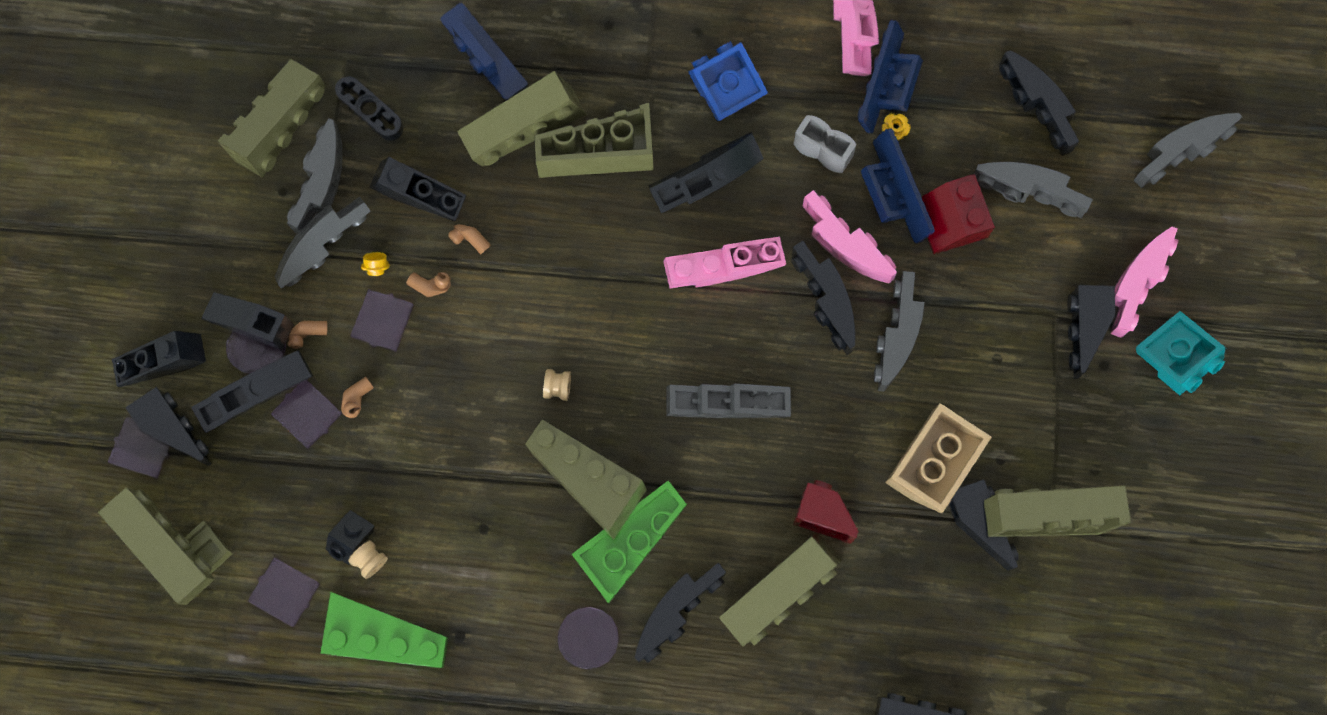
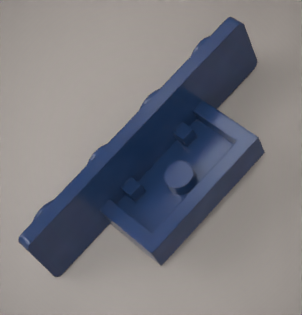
(483, 52)
(892, 79)
(895, 189)

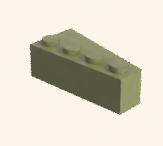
(273, 118)
(515, 122)
(598, 146)
(591, 479)
(1056, 511)
(157, 544)
(780, 589)

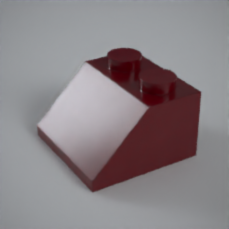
(957, 214)
(825, 513)

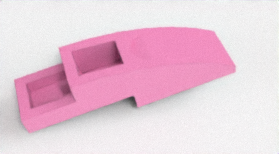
(858, 34)
(854, 249)
(725, 264)
(1139, 277)

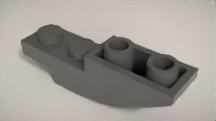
(1189, 143)
(324, 170)
(1021, 179)
(308, 247)
(898, 341)

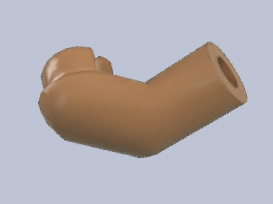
(470, 234)
(431, 287)
(304, 329)
(353, 397)

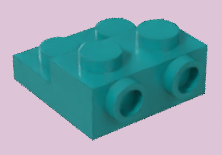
(1182, 353)

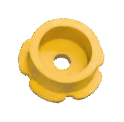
(901, 121)
(375, 263)

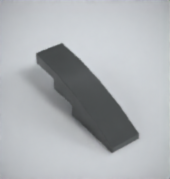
(728, 401)

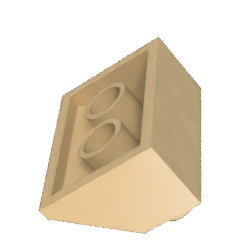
(938, 459)

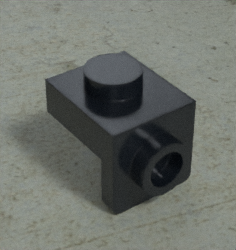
(348, 536)

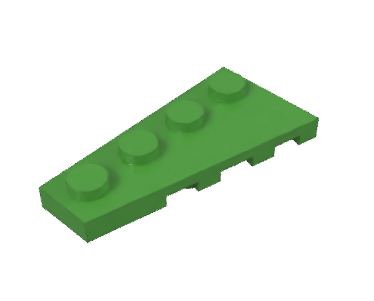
(612, 561)
(375, 635)

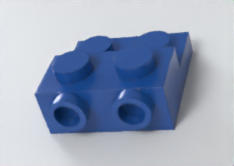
(727, 80)

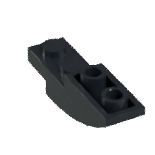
(1036, 90)
(708, 174)
(834, 305)
(252, 391)
(666, 618)

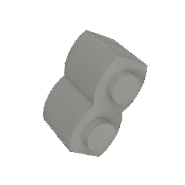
(830, 146)

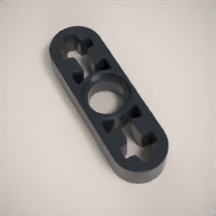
(366, 96)

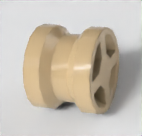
(557, 384)
(368, 559)

